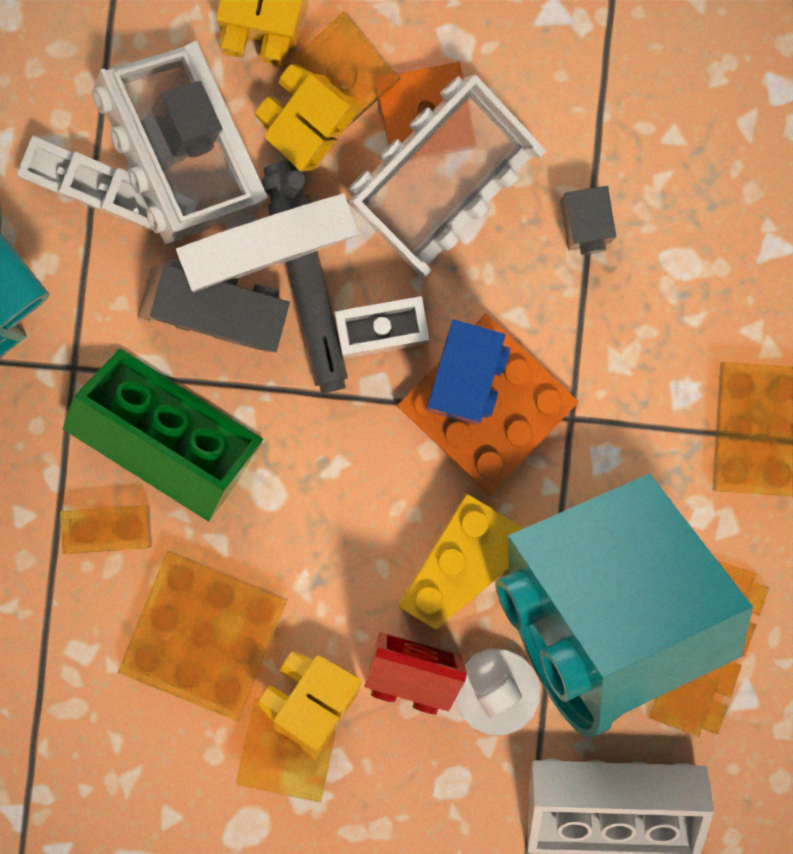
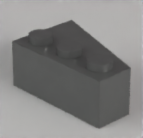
(219, 311)

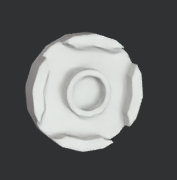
(498, 692)

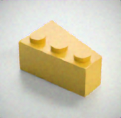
(460, 563)

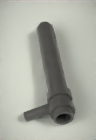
(285, 188)

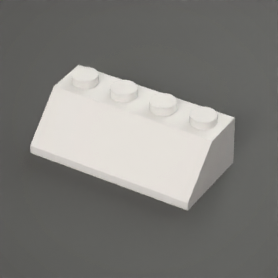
(617, 808)

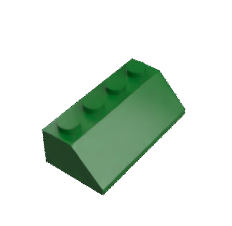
(161, 433)

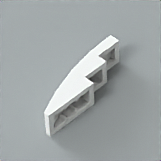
(83, 181)
(267, 242)

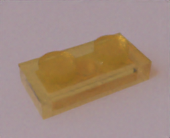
(105, 529)

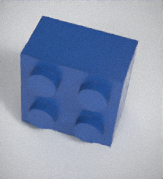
(467, 372)

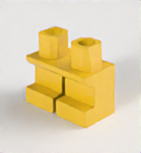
(267, 21)
(310, 120)
(316, 703)

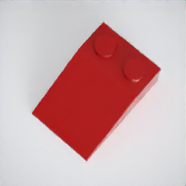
(415, 673)

